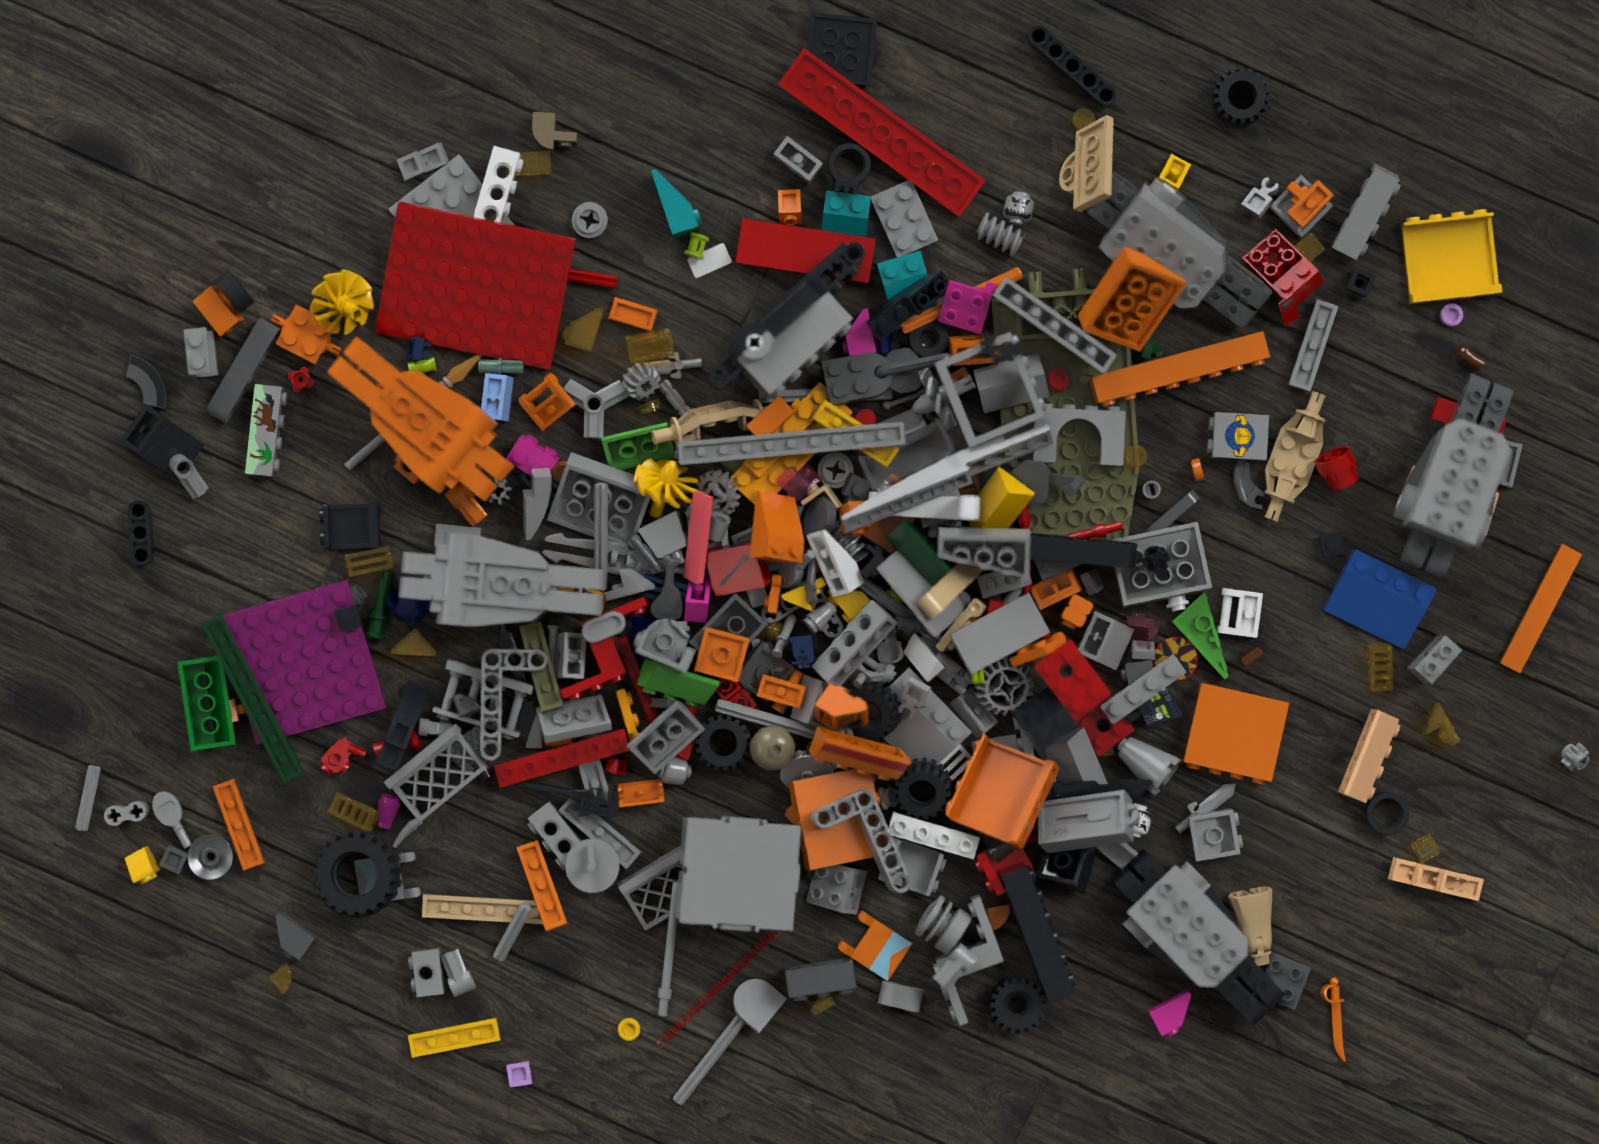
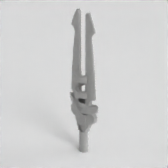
(614, 548)

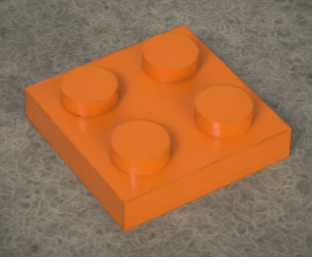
(721, 654)

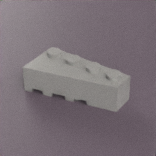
(988, 548)

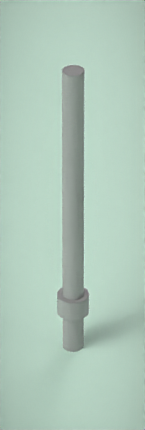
(665, 992)

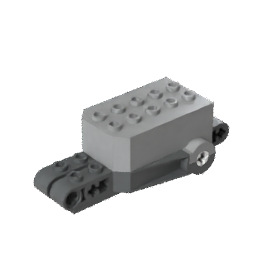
(1177, 236)
(1456, 480)

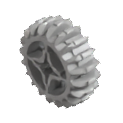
(1020, 681)

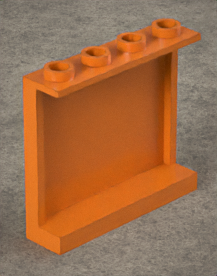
(1235, 733)
(1001, 792)
(842, 841)

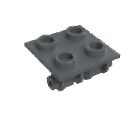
(1289, 977)

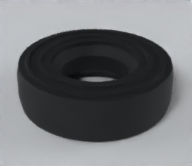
(942, 339)

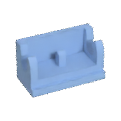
(497, 396)

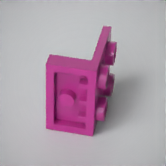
(966, 306)

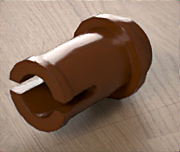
(1469, 357)

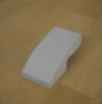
(422, 161)

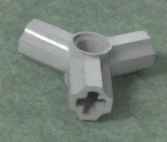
(594, 419)

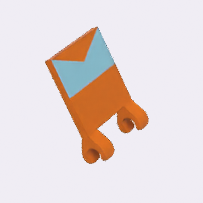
(879, 947)

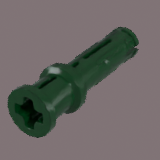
(378, 616)

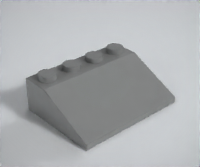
(576, 499)
(1185, 573)
(912, 586)
(932, 730)

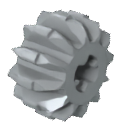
(641, 380)

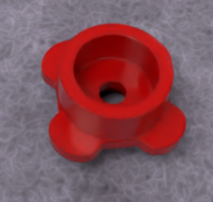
(302, 373)

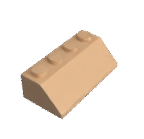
(1369, 755)

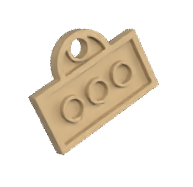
(1090, 165)

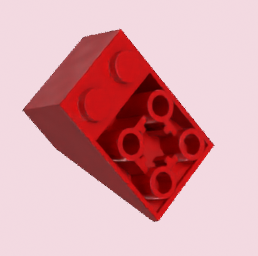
(1283, 268)

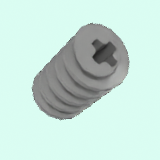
(1000, 234)
(849, 543)

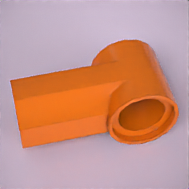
(463, 499)

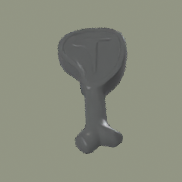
(670, 601)

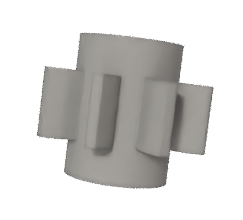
(502, 494)
(1575, 756)

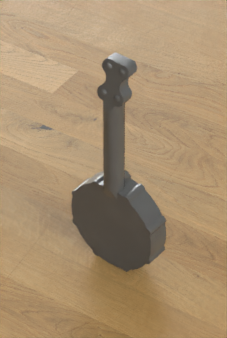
(818, 517)

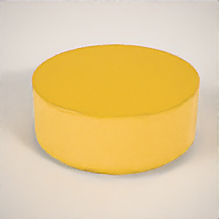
(629, 1029)

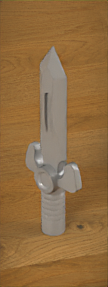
(666, 366)
(1208, 804)

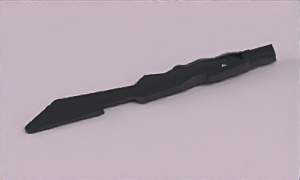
(527, 709)
(1133, 788)

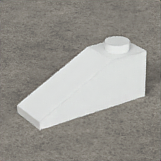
(836, 564)

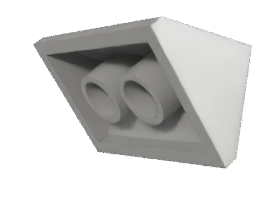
(1003, 387)
(666, 737)
(1075, 758)

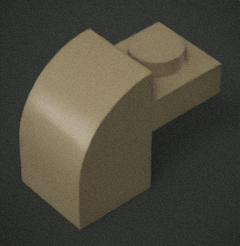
(545, 132)

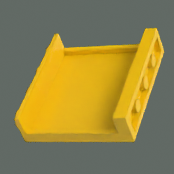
(1450, 257)

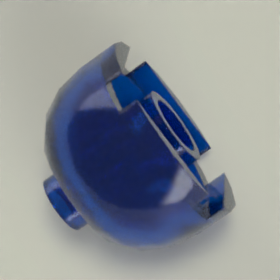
(407, 609)

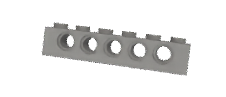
(1054, 325)

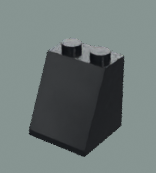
(1044, 719)

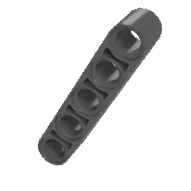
(243, 370)

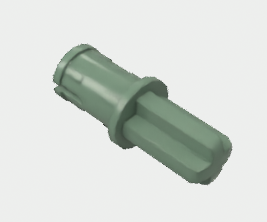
(500, 366)

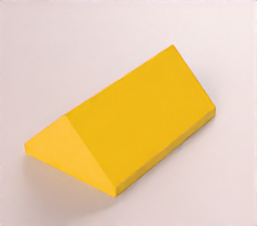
(1001, 501)

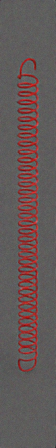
(716, 986)

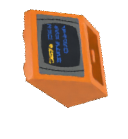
(840, 710)

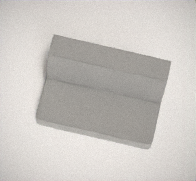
(1119, 853)

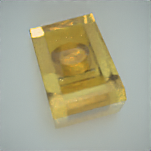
(1438, 719)

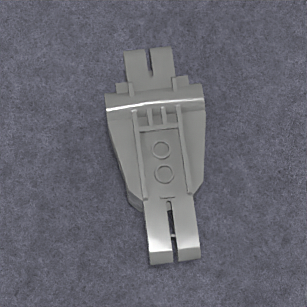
(496, 583)

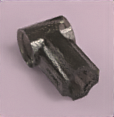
(998, 849)

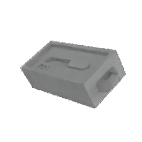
(1087, 821)

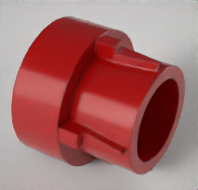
(1338, 468)

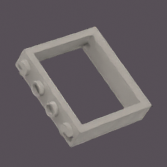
(1029, 383)

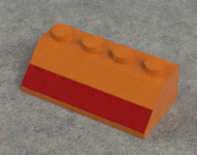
(858, 753)

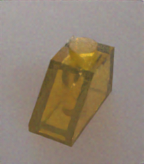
(583, 331)

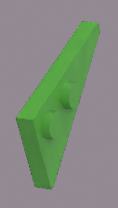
(1198, 627)

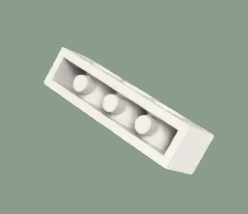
(499, 158)
(933, 835)

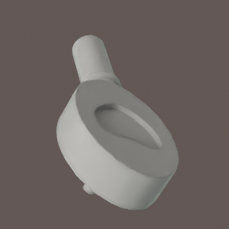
(793, 573)
(170, 813)

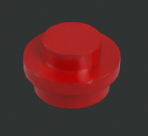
(1058, 379)

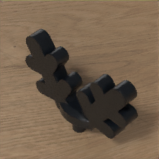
(1005, 354)

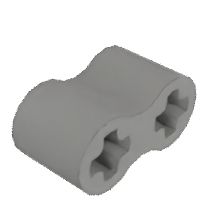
(126, 813)
(900, 996)

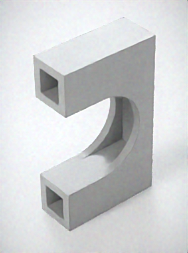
(1108, 423)

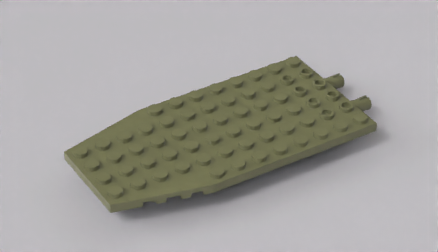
(1106, 490)

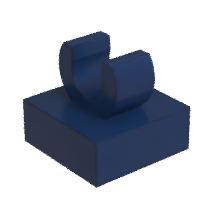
(415, 349)

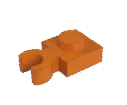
(773, 599)

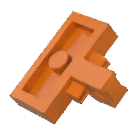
(1307, 201)

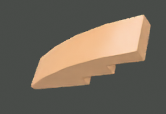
(1435, 879)

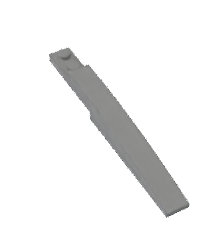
(945, 476)

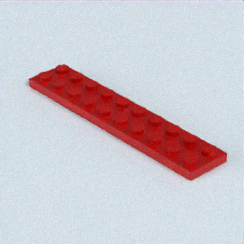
(881, 132)

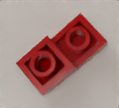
(733, 692)

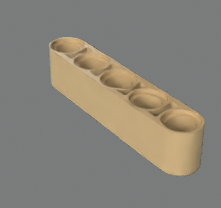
(948, 588)

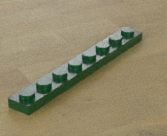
(252, 697)

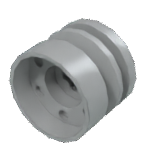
(943, 924)

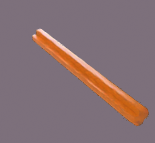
(933, 312)

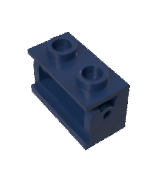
(802, 650)

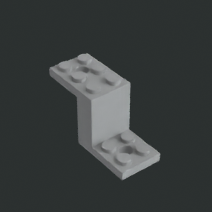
(985, 950)

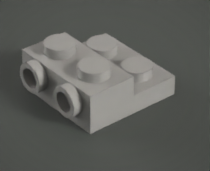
(1215, 834)

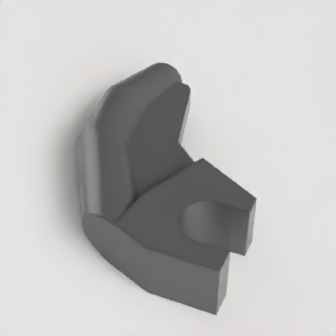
(1244, 486)

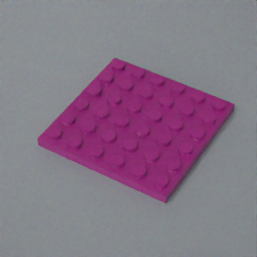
(305, 662)

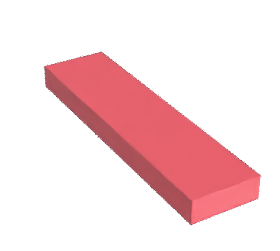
(698, 537)

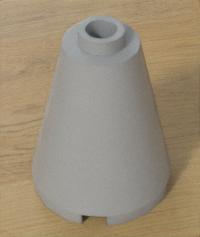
(1148, 762)

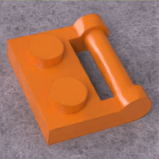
(550, 408)
(1038, 649)

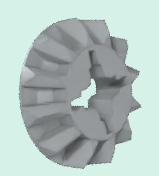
(585, 210)
(829, 461)

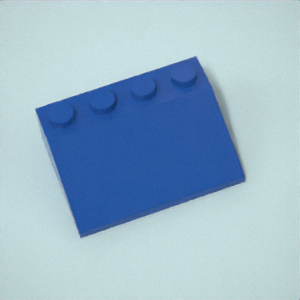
(1379, 599)

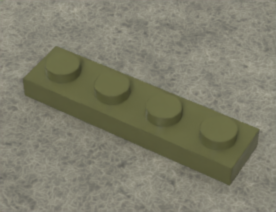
(543, 679)

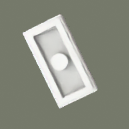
(922, 658)

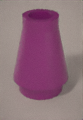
(387, 809)

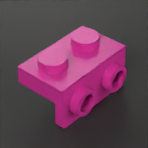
(529, 455)

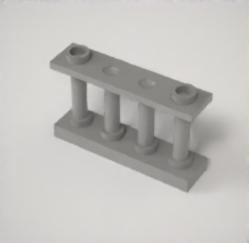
(457, 670)

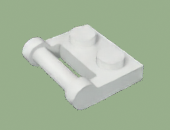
(1247, 613)

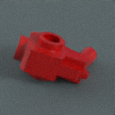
(336, 757)

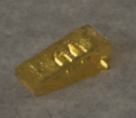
(1372, 658)
(370, 819)

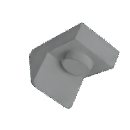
(631, 584)

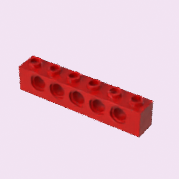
(562, 757)

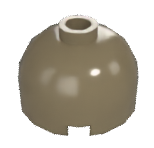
(772, 748)

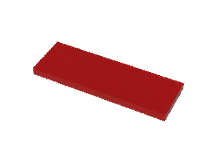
(796, 248)

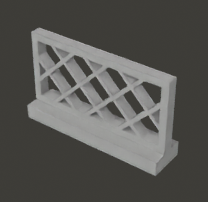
(428, 755)
(645, 876)

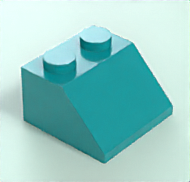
(846, 213)

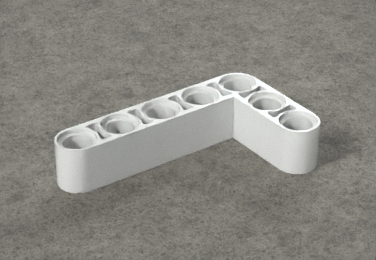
(944, 507)

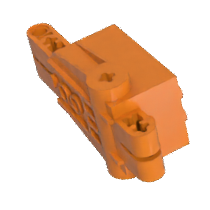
(425, 423)

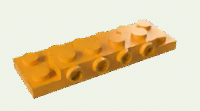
(762, 472)

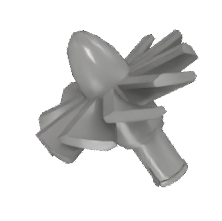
(936, 398)

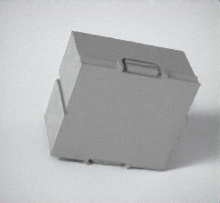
(738, 873)

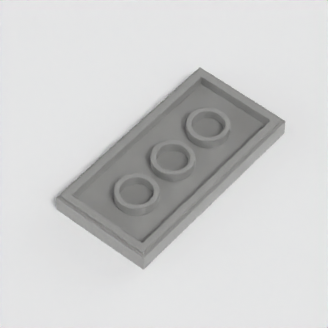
(999, 633)

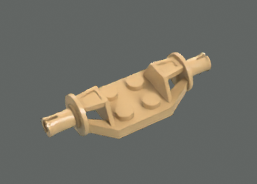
(706, 416)
(1294, 456)

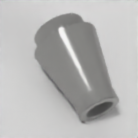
(819, 617)

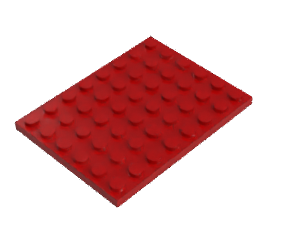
(475, 284)

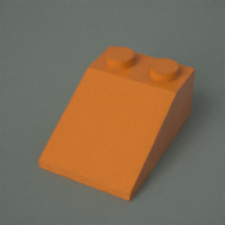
(776, 529)

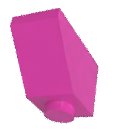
(859, 337)
(698, 600)
(1170, 1014)

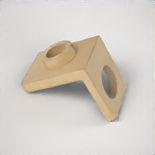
(816, 491)

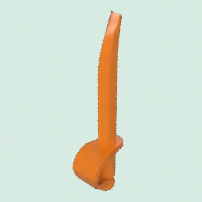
(1336, 1014)

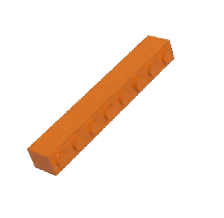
(1179, 367)

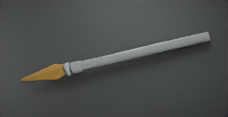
(455, 375)

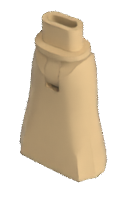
(1254, 919)

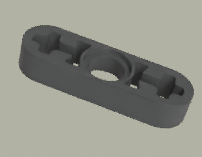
(1174, 512)

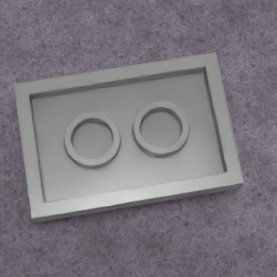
(904, 218)
(575, 719)

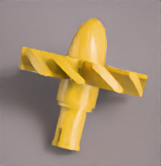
(347, 296)
(661, 483)

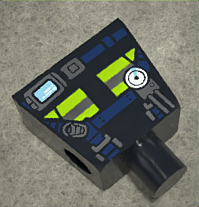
(1156, 709)

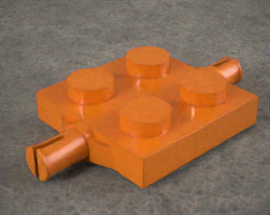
(303, 336)

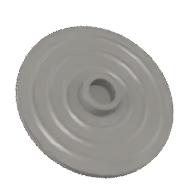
(804, 767)
(592, 865)

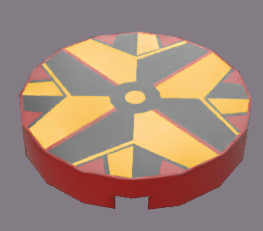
(1183, 651)

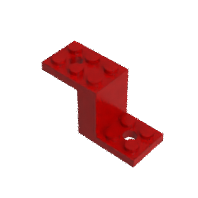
(607, 656)
(1082, 695)

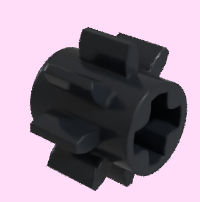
(1156, 559)

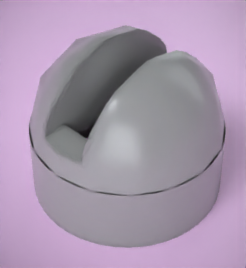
(1147, 491)

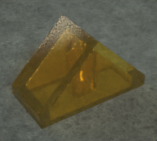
(414, 644)

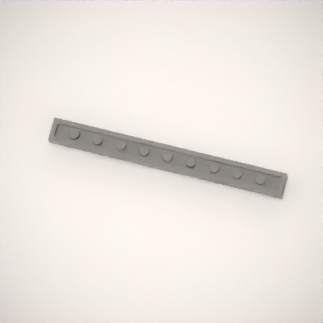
(791, 443)

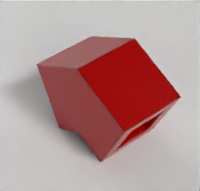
(616, 766)

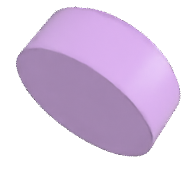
(1451, 315)

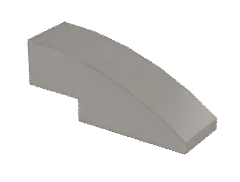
(536, 500)

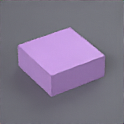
(519, 1074)

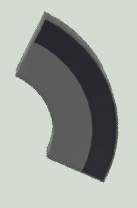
(149, 381)

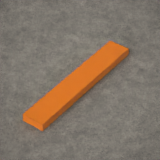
(1540, 608)

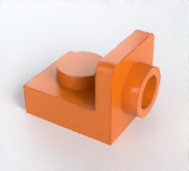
(789, 207)

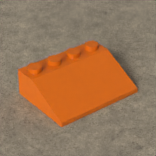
(1131, 300)

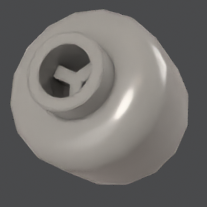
(675, 771)

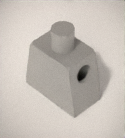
(666, 536)

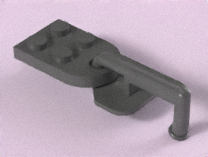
(854, 378)
(1034, 476)

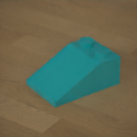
(678, 210)
(900, 273)

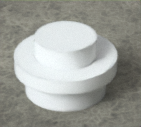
(1177, 603)

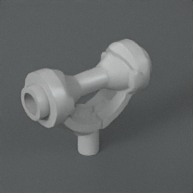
(881, 674)

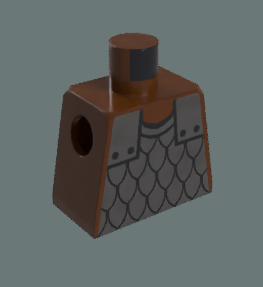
(473, 737)

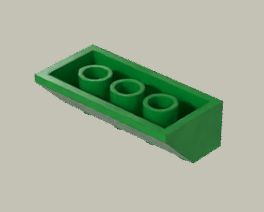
(206, 703)

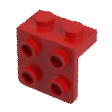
(988, 865)

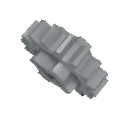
(720, 489)

